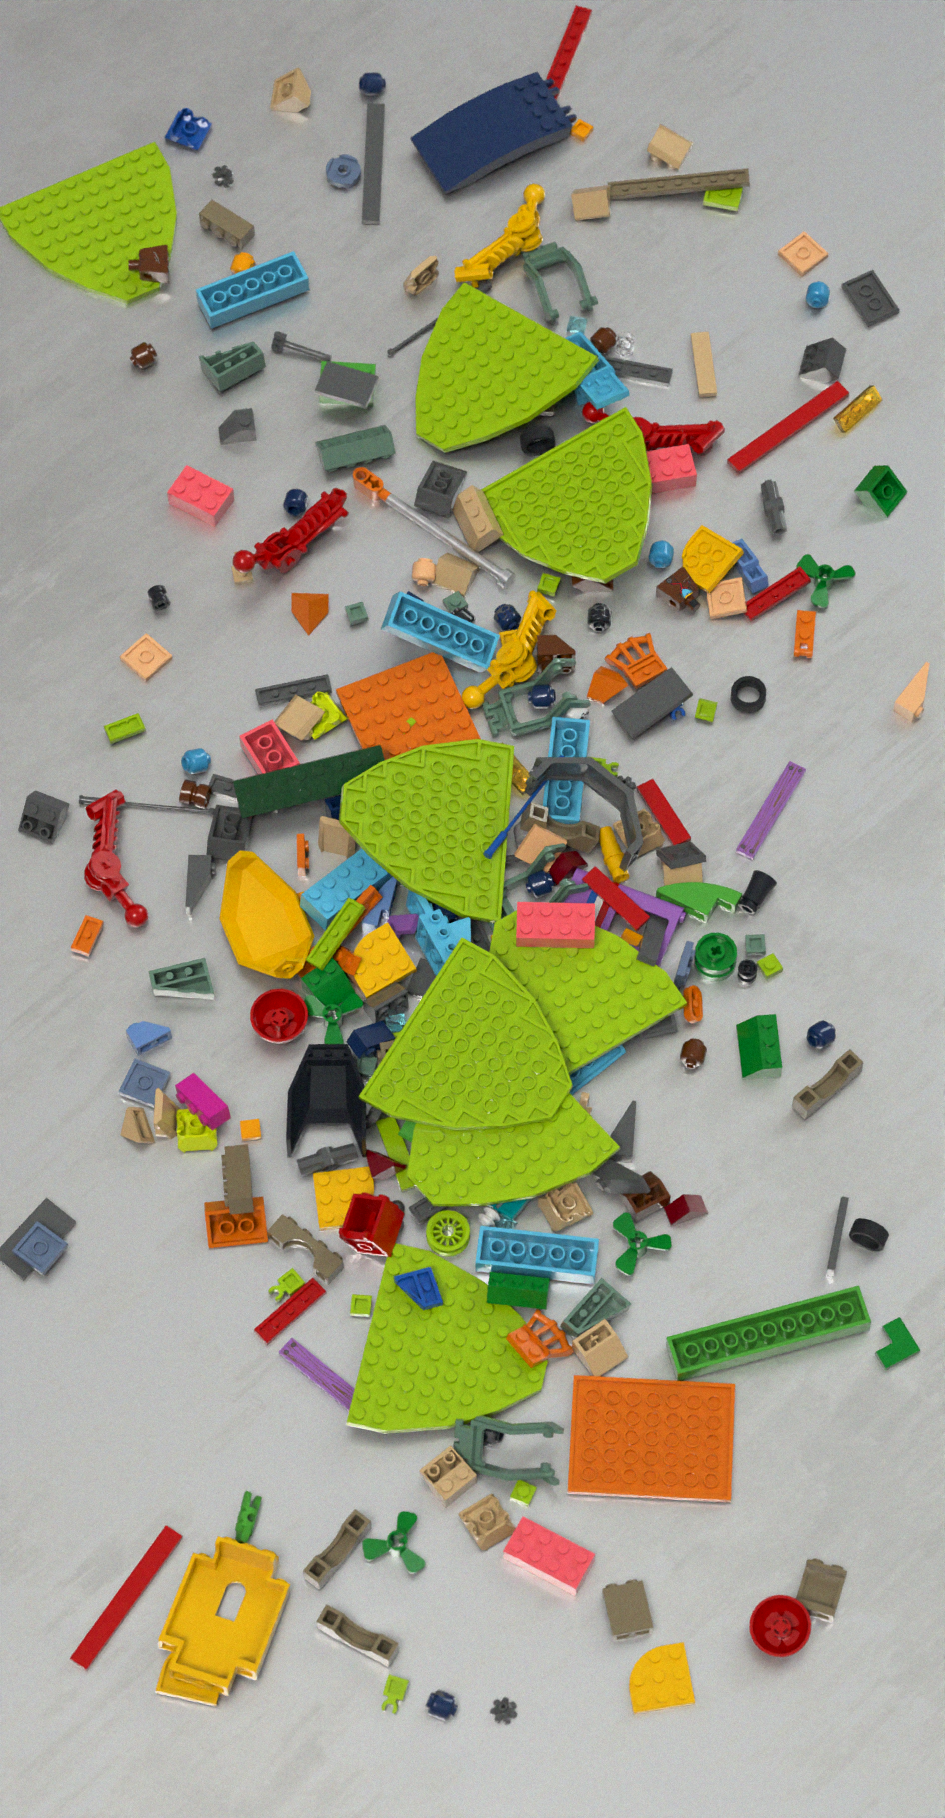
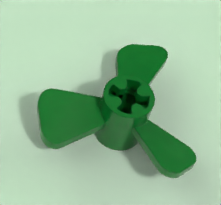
(820, 594)
(317, 1009)
(627, 1261)
(376, 1547)

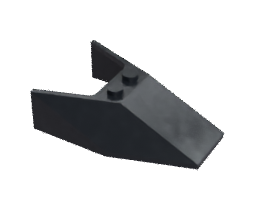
(326, 1094)

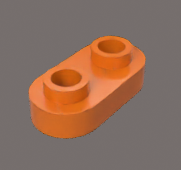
(693, 1011)

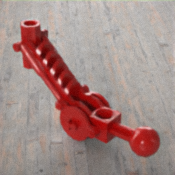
(698, 436)
(285, 547)
(104, 866)

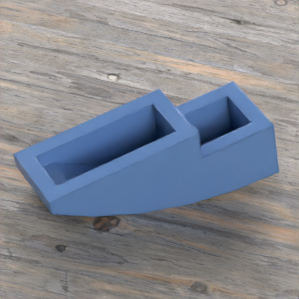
(749, 569)
(382, 908)

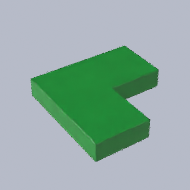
(901, 1346)

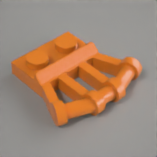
(642, 670)
(532, 1348)

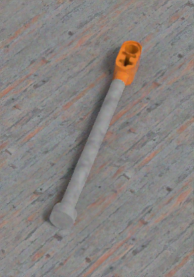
(374, 489)

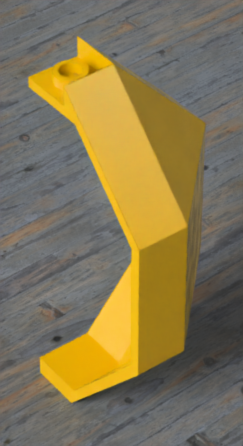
(263, 918)

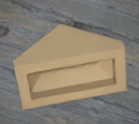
(136, 1126)

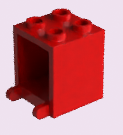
(371, 1224)

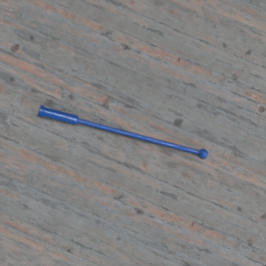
(503, 834)

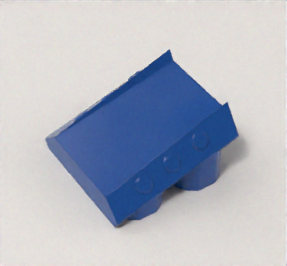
(188, 129)

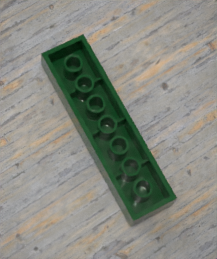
(302, 781)

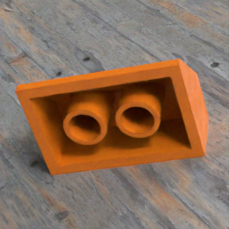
(235, 1229)

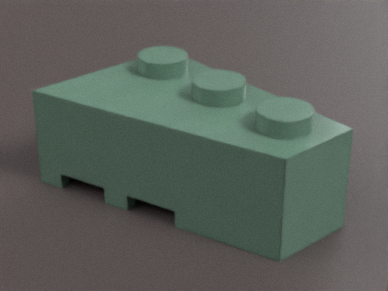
(233, 365)
(183, 980)
(598, 1304)

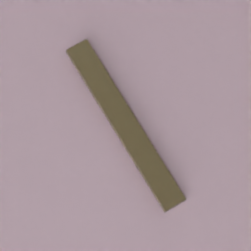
(679, 184)

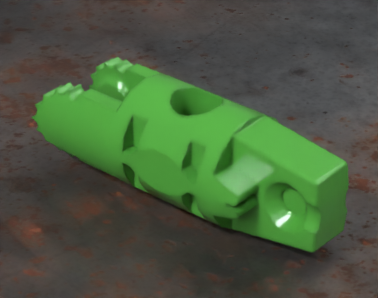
(247, 1517)

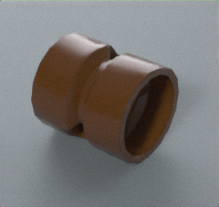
(195, 794)

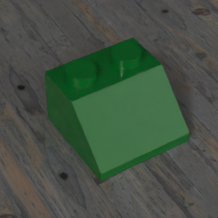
(881, 490)
(329, 985)

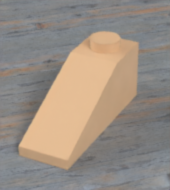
(911, 700)

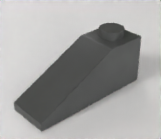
(198, 879)
(624, 1135)
(619, 1179)

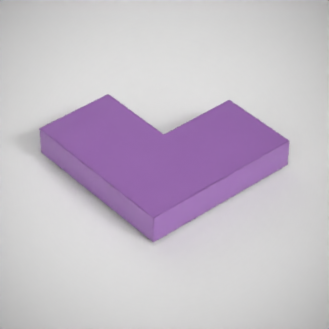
(403, 924)

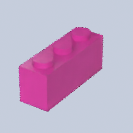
(202, 1101)

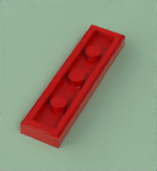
(776, 593)
(663, 812)
(615, 898)
(290, 1311)

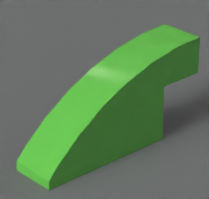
(700, 898)

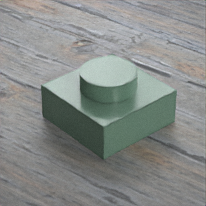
(454, 601)
(356, 613)
(755, 944)
(366, 1066)

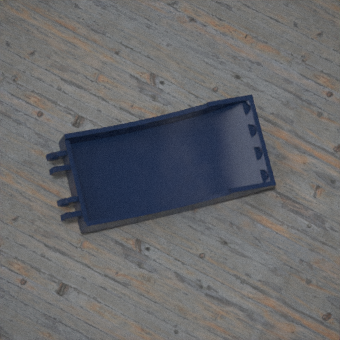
(493, 131)

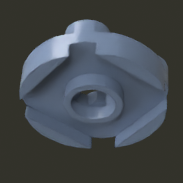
(347, 179)

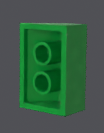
(759, 1047)
(518, 1290)

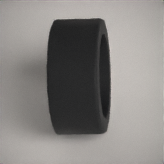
(539, 432)
(747, 707)
(868, 1234)

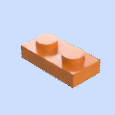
(302, 862)
(87, 935)
(347, 960)

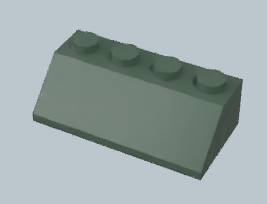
(355, 448)

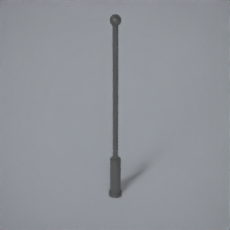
(487, 285)
(88, 800)

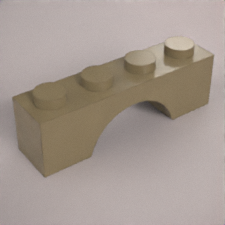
(579, 836)
(840, 1074)
(287, 1234)
(347, 1539)
(343, 1629)

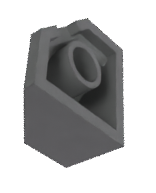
(238, 427)

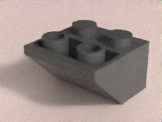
(822, 361)
(43, 816)
(386, 1003)

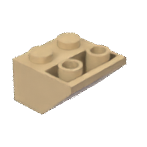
(599, 1349)
(448, 1476)

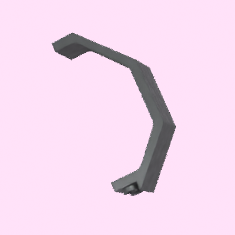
(603, 783)

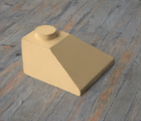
(290, 92)

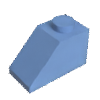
(147, 1036)

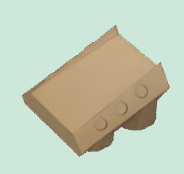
(669, 147)
(422, 276)
(299, 718)
(650, 832)
(335, 838)
(165, 1116)
(564, 1206)
(487, 1522)

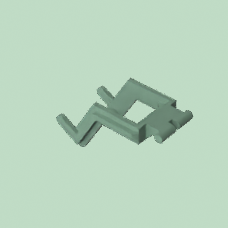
(548, 256)
(503, 711)
(545, 856)
(471, 1447)

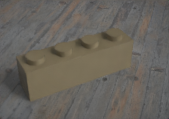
(238, 1179)

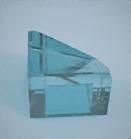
(395, 1023)

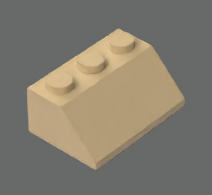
(476, 518)

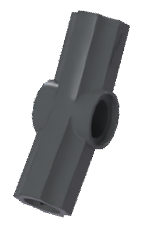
(773, 507)
(327, 1159)

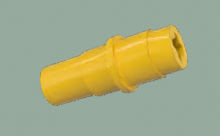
(612, 854)

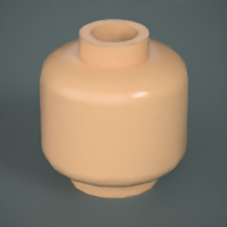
(424, 571)

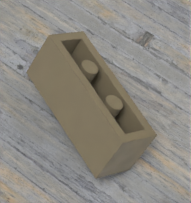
(226, 224)

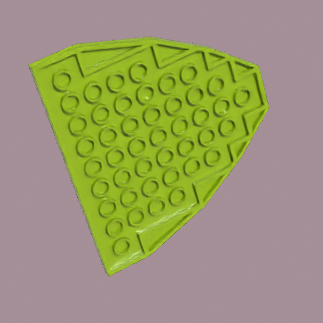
(98, 222)
(490, 371)
(580, 502)
(433, 818)
(589, 994)
(472, 1053)
(507, 1163)
(438, 1361)

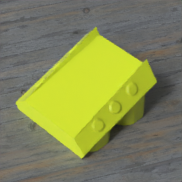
(331, 718)
(193, 1134)

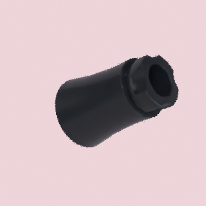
(757, 891)

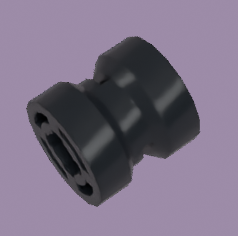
(158, 597)
(744, 975)

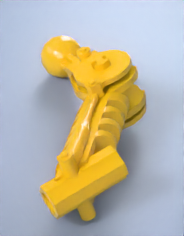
(519, 236)
(514, 659)

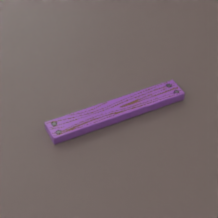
(770, 810)
(318, 1373)

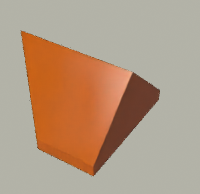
(309, 609)
(605, 685)

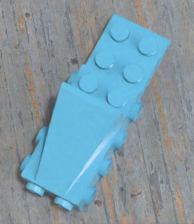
(601, 384)
(434, 932)

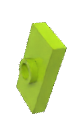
(124, 728)

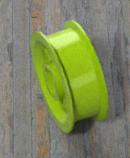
(434, 1229)

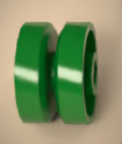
(715, 957)

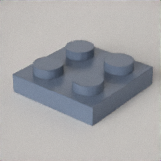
(684, 965)
(143, 1081)
(40, 1248)

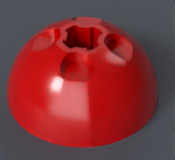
(279, 1007)
(780, 1613)

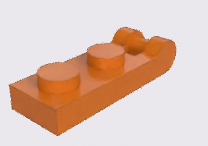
(804, 633)

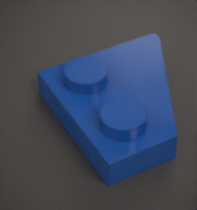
(420, 1287)

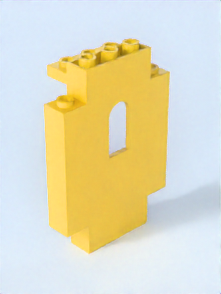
(213, 1648)

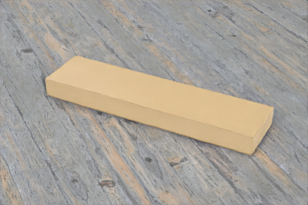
(703, 364)

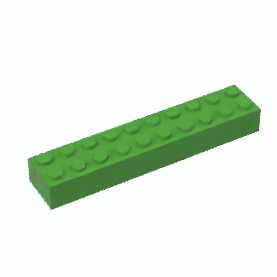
(768, 1333)

